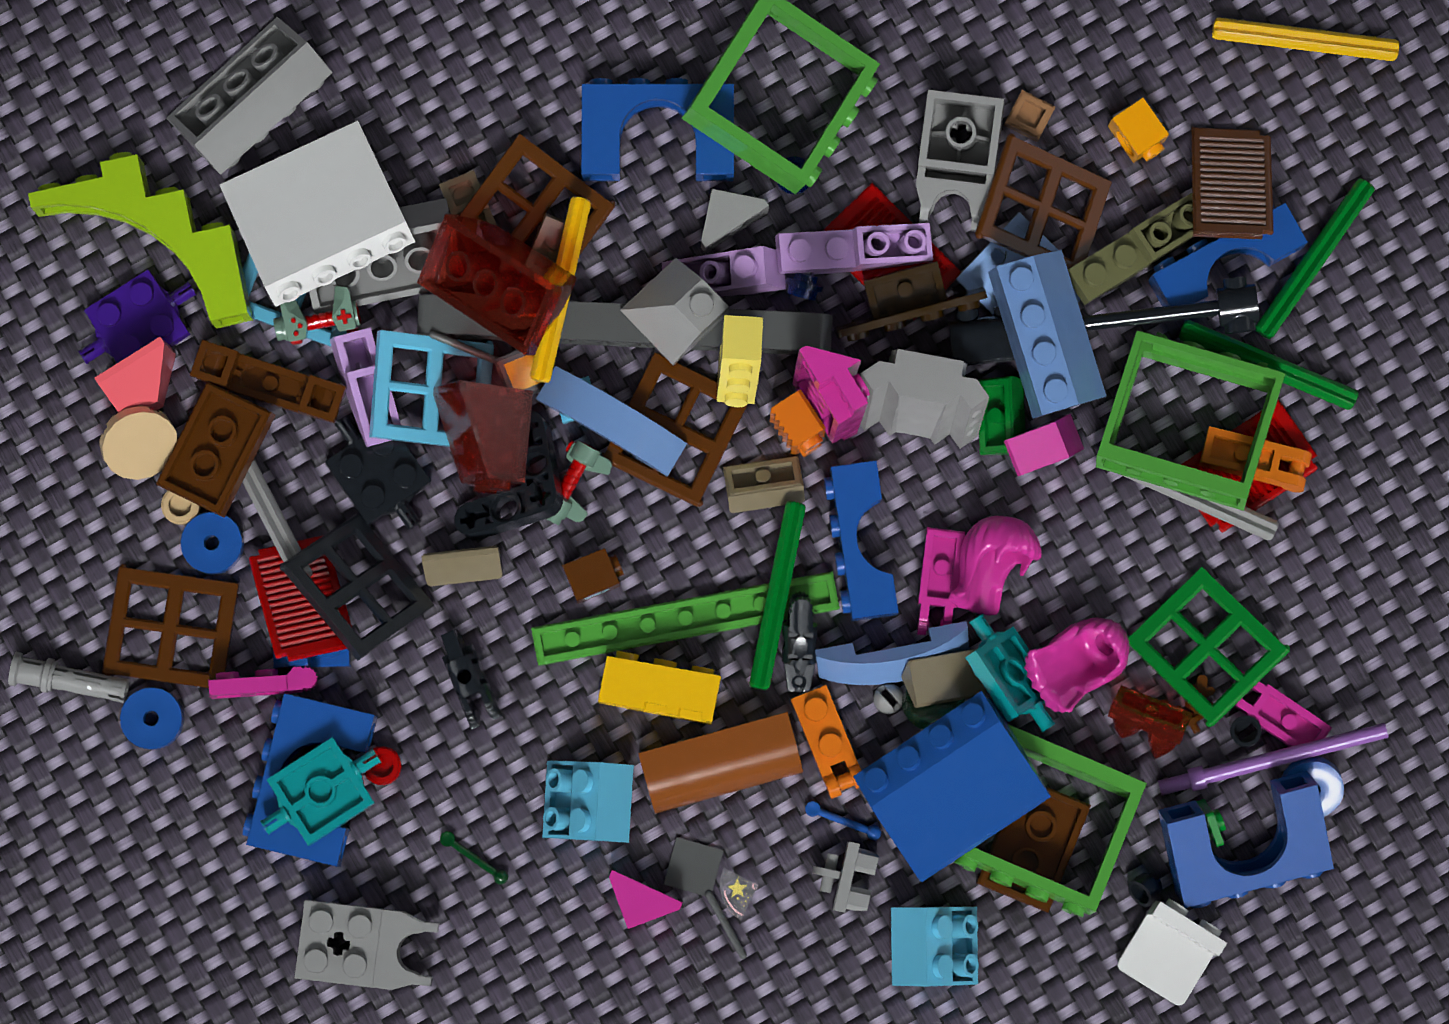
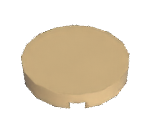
(137, 442)

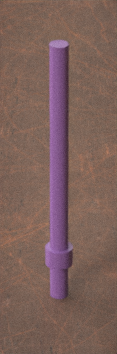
(1198, 778)

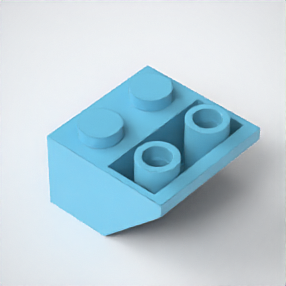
(588, 801)
(934, 946)

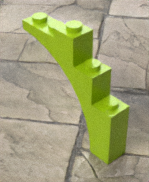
(168, 217)

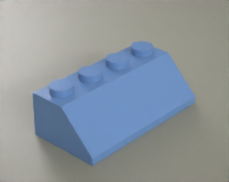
(1046, 333)

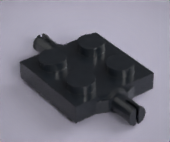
(377, 477)

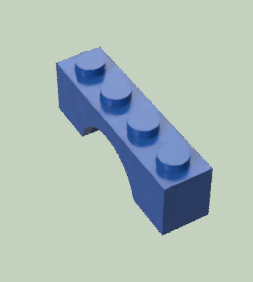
(1187, 278)
(868, 590)

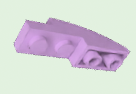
(854, 249)

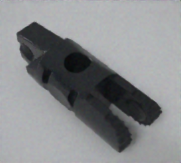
(799, 644)
(458, 661)

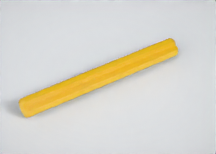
(1305, 39)
(567, 259)

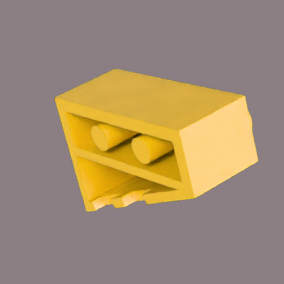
(659, 688)

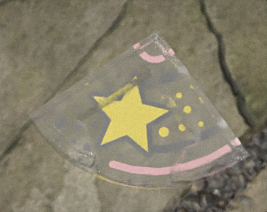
(736, 892)

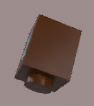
(593, 575)

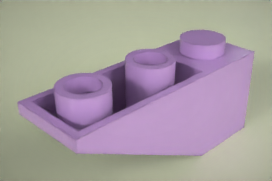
(738, 271)

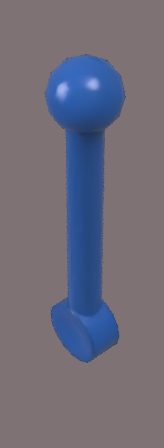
(813, 809)

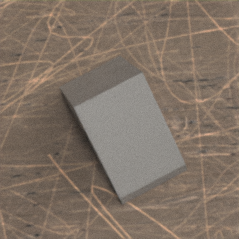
(728, 215)

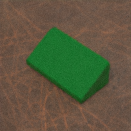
(1003, 414)

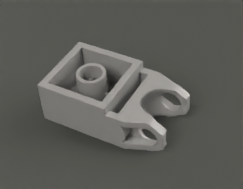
(953, 166)
(373, 950)

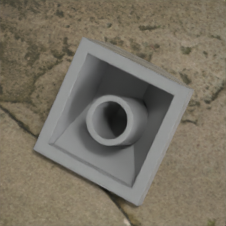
(675, 310)

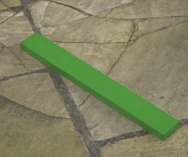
(672, 620)

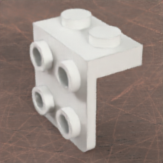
(1170, 951)

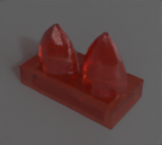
(1162, 721)

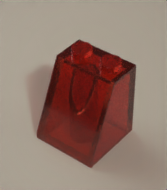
(486, 432)

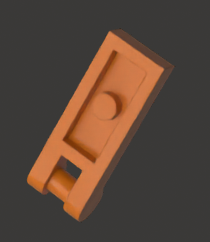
(1229, 452)
(826, 738)

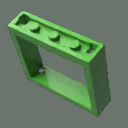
(748, 147)
(1170, 474)
(1089, 771)

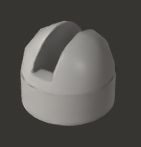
(882, 703)

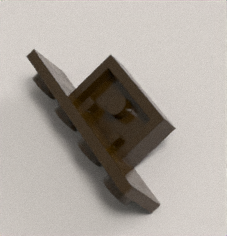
(908, 295)

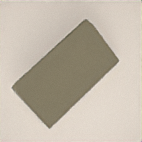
(763, 484)
(462, 566)
(941, 679)

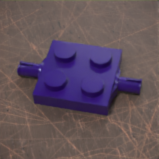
(136, 317)

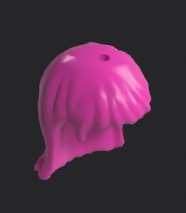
(988, 557)
(1077, 662)

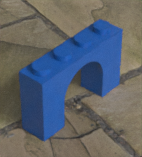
(610, 107)
(298, 726)
(1295, 852)

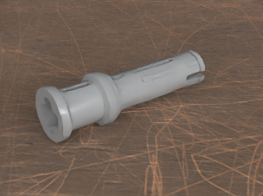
(50, 676)

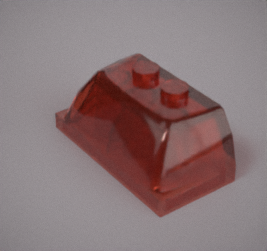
(496, 281)

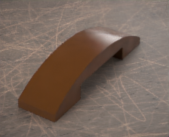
(268, 382)

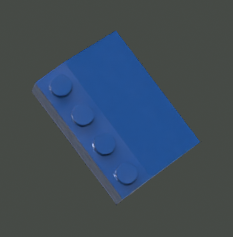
(952, 786)

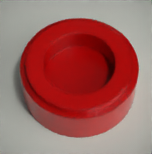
(388, 769)

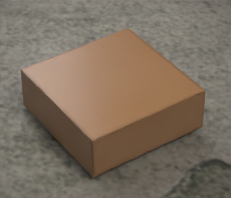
(1029, 116)

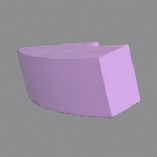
(356, 364)

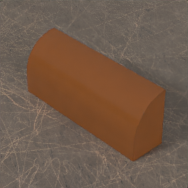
(721, 762)

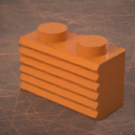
(798, 424)

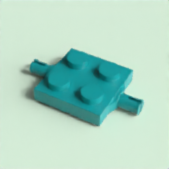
(1001, 670)
(320, 791)

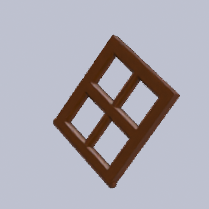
(1043, 208)
(535, 212)
(712, 447)
(170, 627)

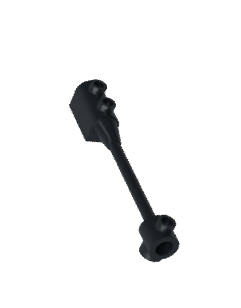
(985, 340)

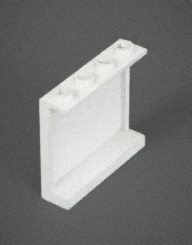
(316, 214)

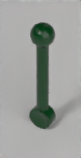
(448, 839)

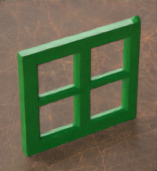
(1207, 646)

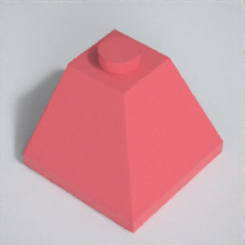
(140, 378)

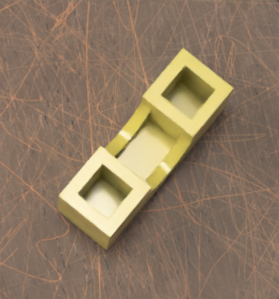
(739, 360)

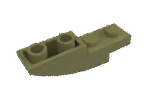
(1133, 251)

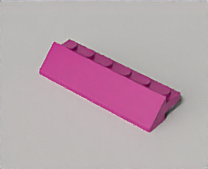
(832, 390)

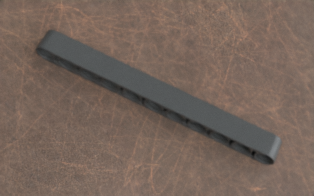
(607, 326)

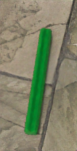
(1314, 258)
(1294, 375)
(777, 595)

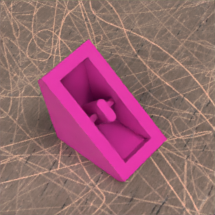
(1044, 445)
(640, 902)

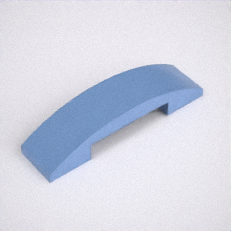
(612, 420)
(887, 666)

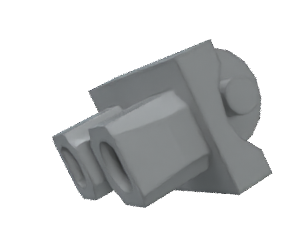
(846, 895)

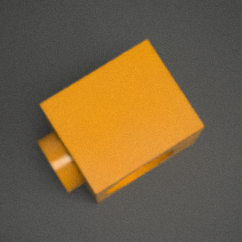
(1139, 131)

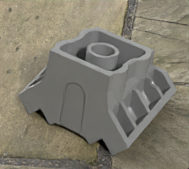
(924, 397)

